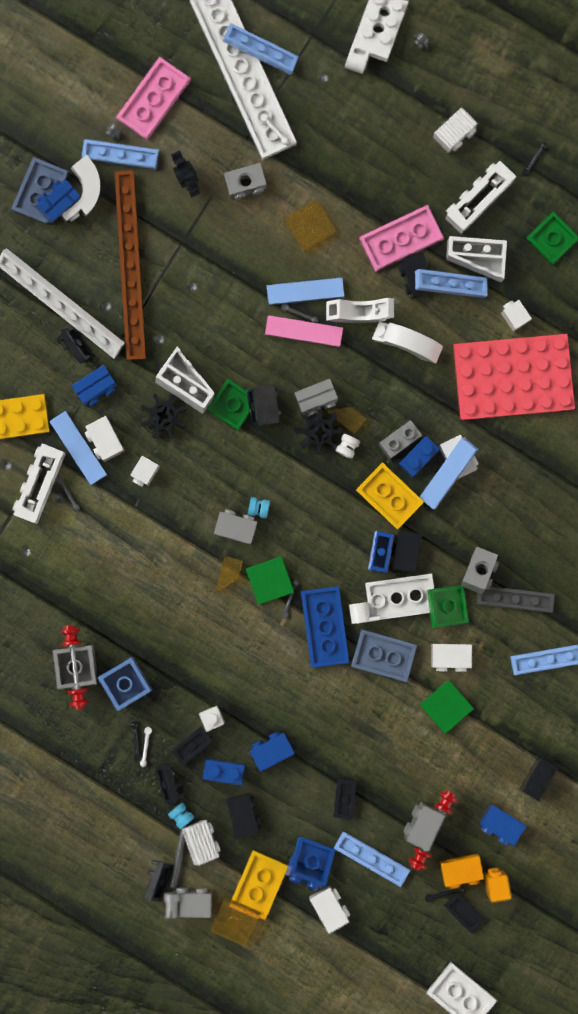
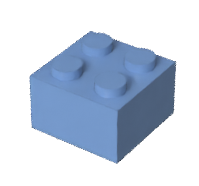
(125, 683)

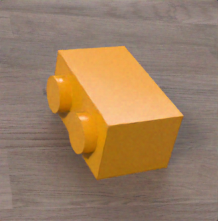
(461, 870)
(497, 885)

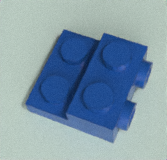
(310, 864)

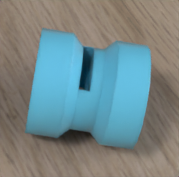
(254, 507)
(181, 815)

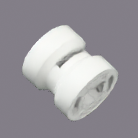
(351, 443)

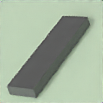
(517, 599)

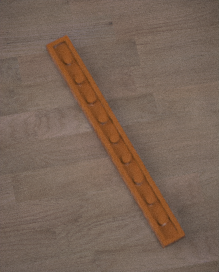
(130, 265)

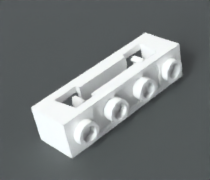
(501, 174)
(34, 473)

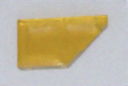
(348, 418)
(229, 572)

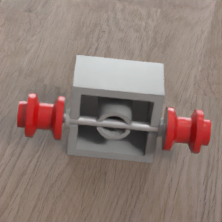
(75, 667)
(425, 826)

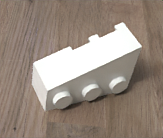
(479, 255)
(184, 382)

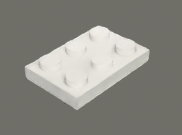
(460, 993)

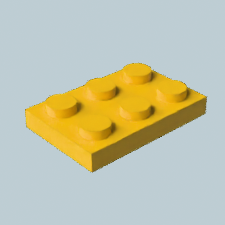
(23, 416)
(389, 496)
(260, 883)

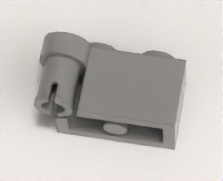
(188, 903)

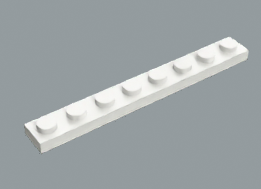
(60, 303)

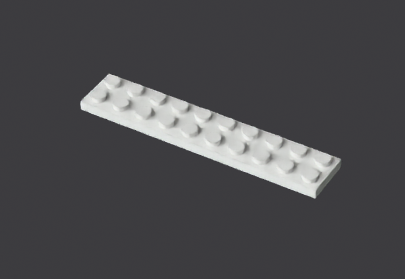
(244, 78)

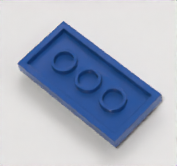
(324, 627)

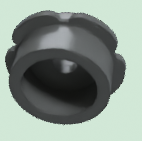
(421, 41)
(113, 131)

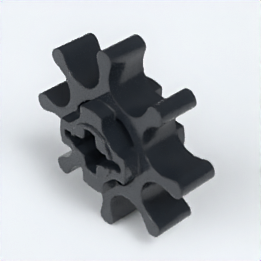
(185, 174)
(154, 412)
(312, 426)

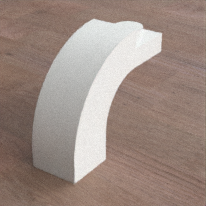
(90, 181)
(359, 311)
(408, 340)

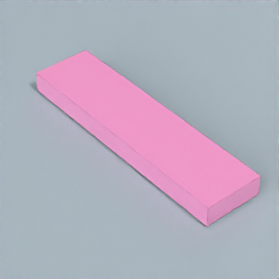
(304, 331)

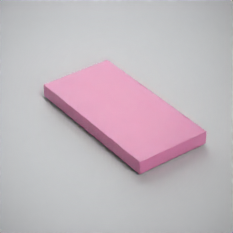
(153, 98)
(401, 238)

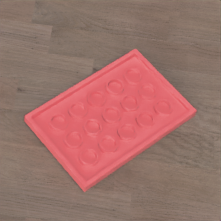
(513, 377)

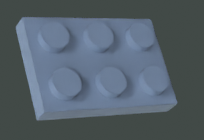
(37, 181)
(384, 655)

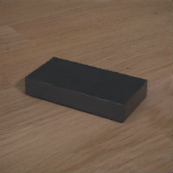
(464, 912)

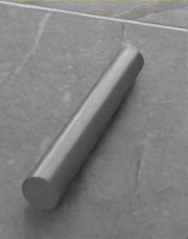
(178, 861)

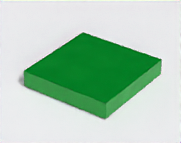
(552, 238)
(231, 405)
(270, 580)
(447, 606)
(446, 706)

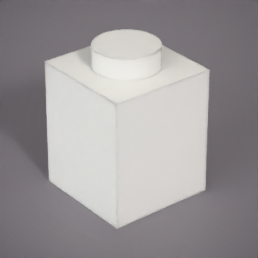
(515, 315)
(144, 471)
(211, 718)

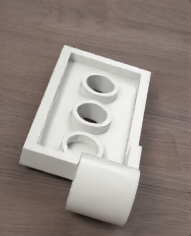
(375, 44)
(380, 604)

